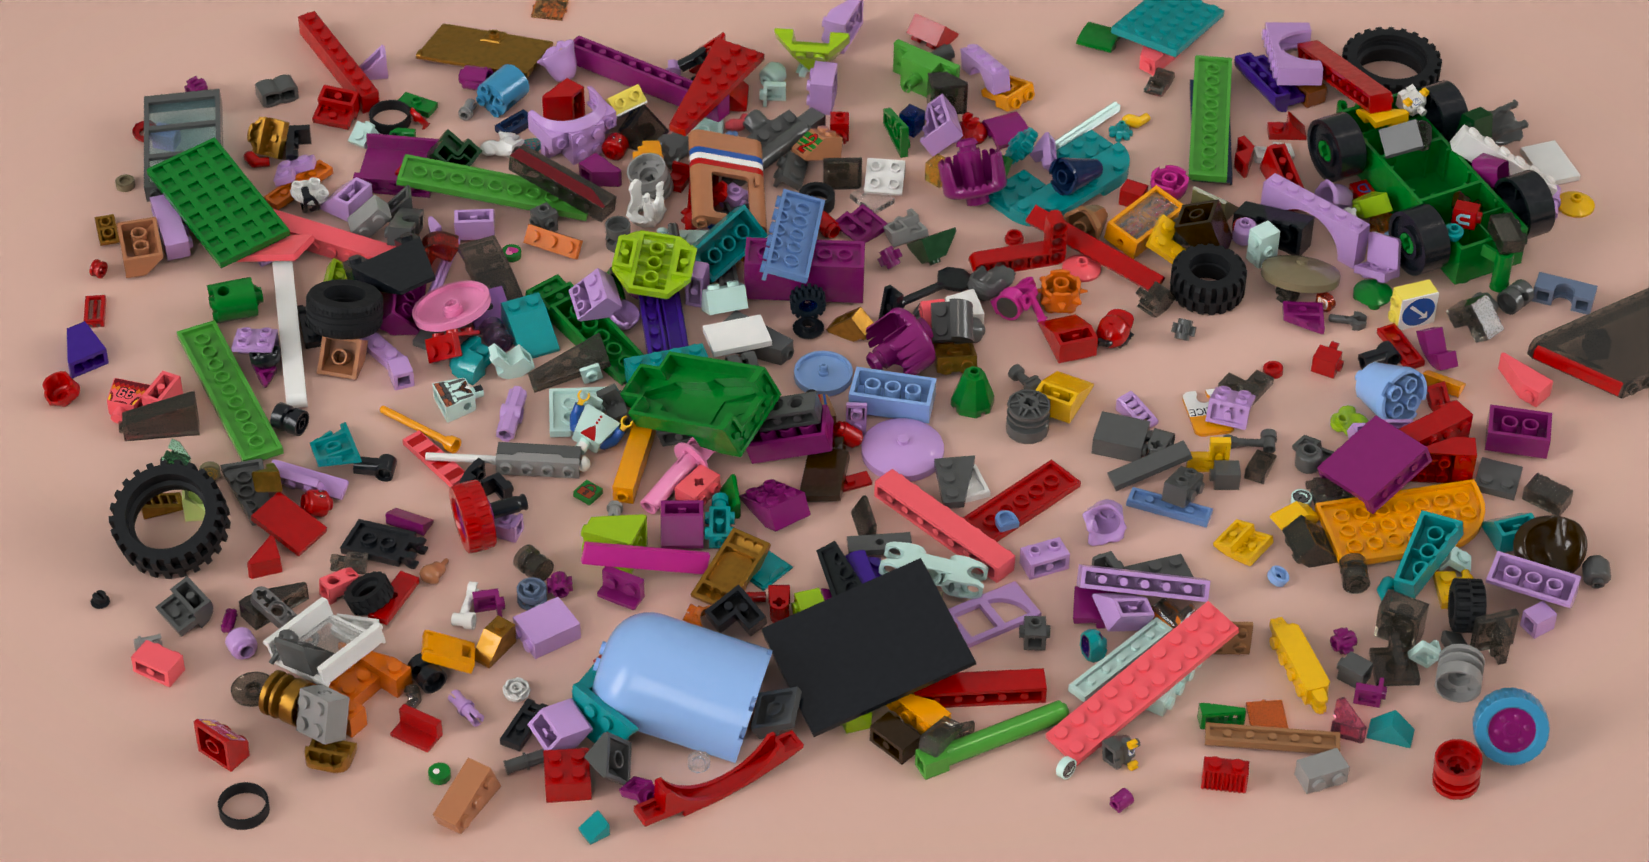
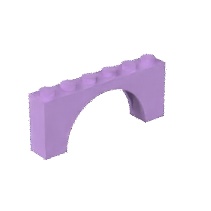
(1287, 68)
(1346, 229)

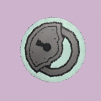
(1301, 496)
(1066, 767)

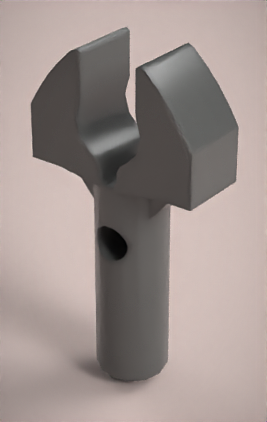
(1357, 321)

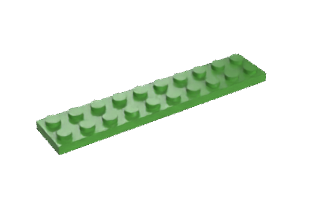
(1210, 119)
(479, 185)
(229, 392)

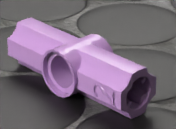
(511, 413)

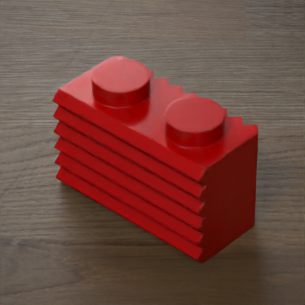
(1225, 774)

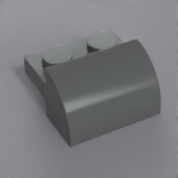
(952, 321)
(186, 607)

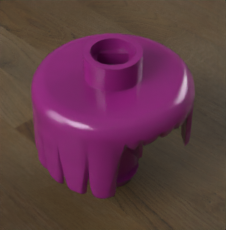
(971, 175)
(901, 342)

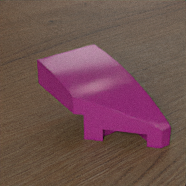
(265, 375)

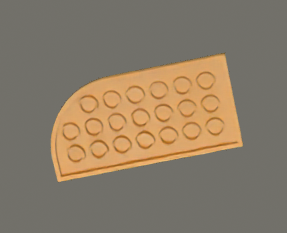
(1387, 531)

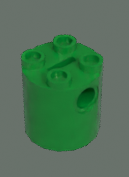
(234, 299)

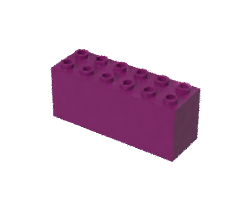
(835, 268)

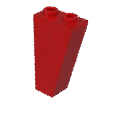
(1279, 161)

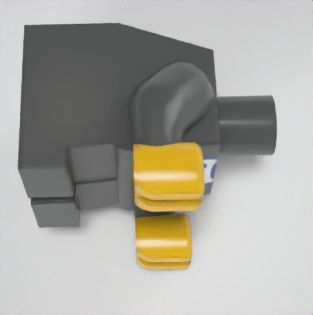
(1120, 751)

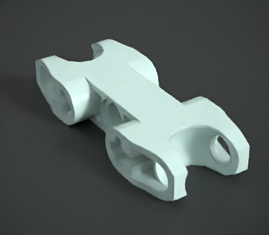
(950, 574)

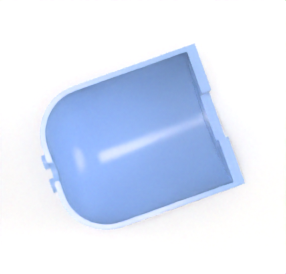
(681, 681)

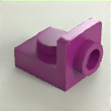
(1370, 694)
(638, 789)

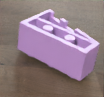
(941, 125)

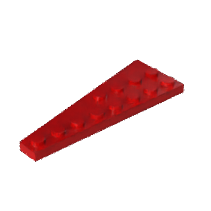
(717, 77)

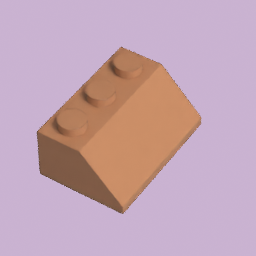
(140, 246)

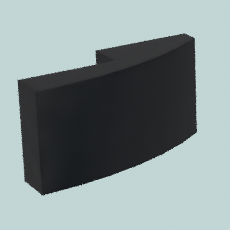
(475, 471)

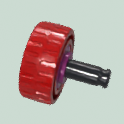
(476, 515)

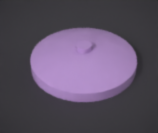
(902, 446)

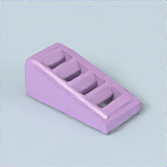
(1129, 401)

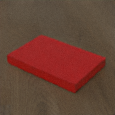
(288, 523)

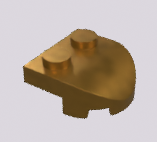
(268, 136)
(330, 757)

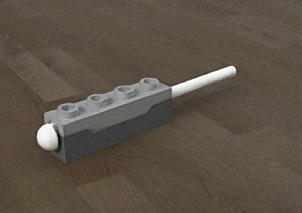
(527, 459)

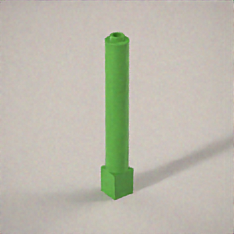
(991, 738)

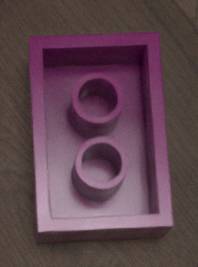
(1518, 431)

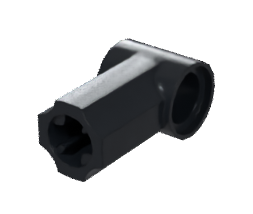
(1384, 353)
(382, 467)

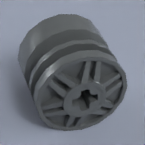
(1028, 416)

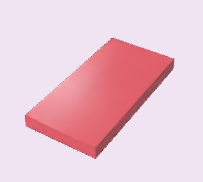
(283, 250)

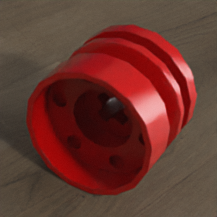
(1457, 769)

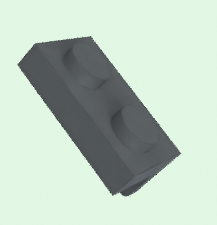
(790, 171)

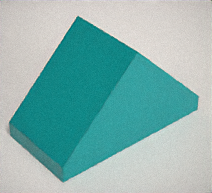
(1391, 729)

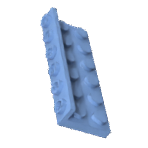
(792, 236)

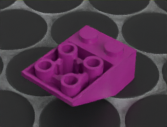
(776, 504)

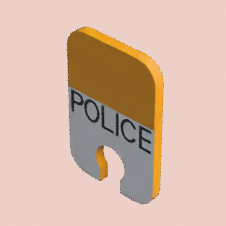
(1197, 414)

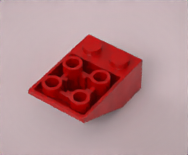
(1070, 338)
(1451, 461)

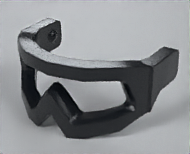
(307, 197)

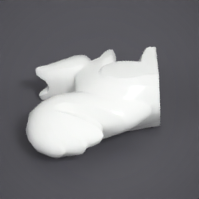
(505, 147)

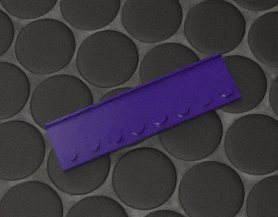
(663, 323)

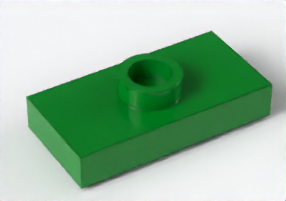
(421, 105)

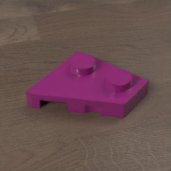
(1305, 314)

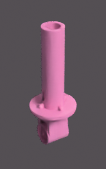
(689, 457)

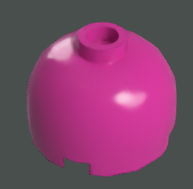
(1171, 180)

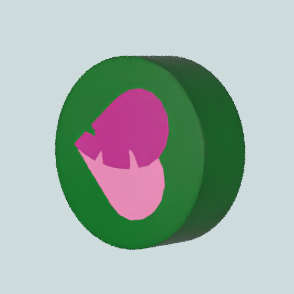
(512, 252)

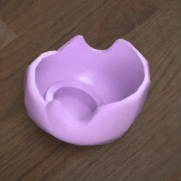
(626, 316)

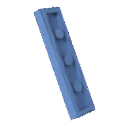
(1152, 503)

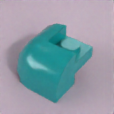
(473, 360)

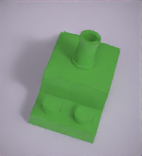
(915, 64)

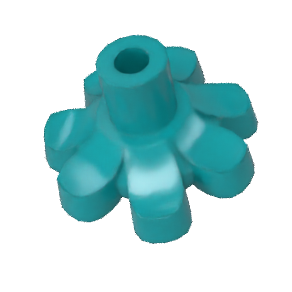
(1120, 130)

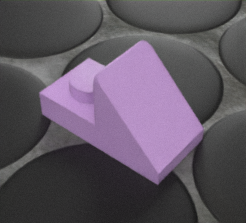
(1045, 151)

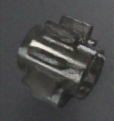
(1286, 295)

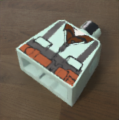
(456, 397)

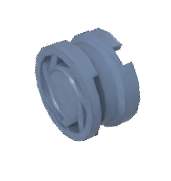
(531, 592)

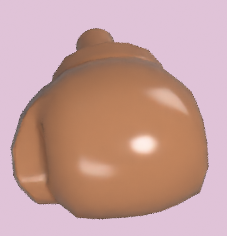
(432, 572)

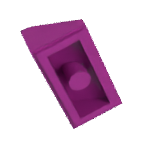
(408, 521)

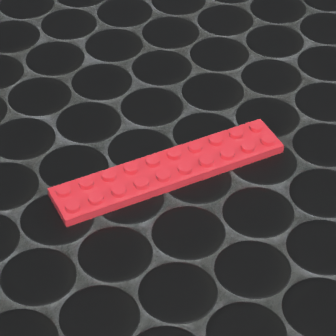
(1142, 683)

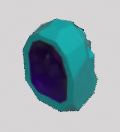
(1093, 645)

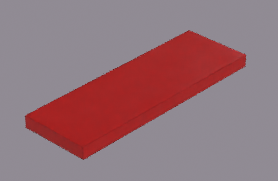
(1025, 498)

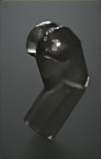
(413, 694)

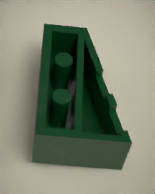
(1480, 120)

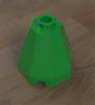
(973, 394)

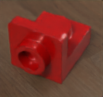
(680, 176)

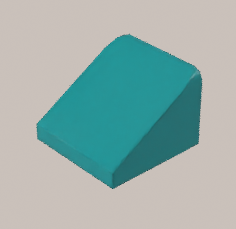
(595, 828)

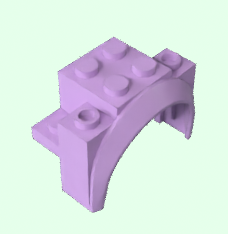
(577, 137)

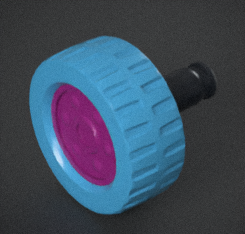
(1511, 726)

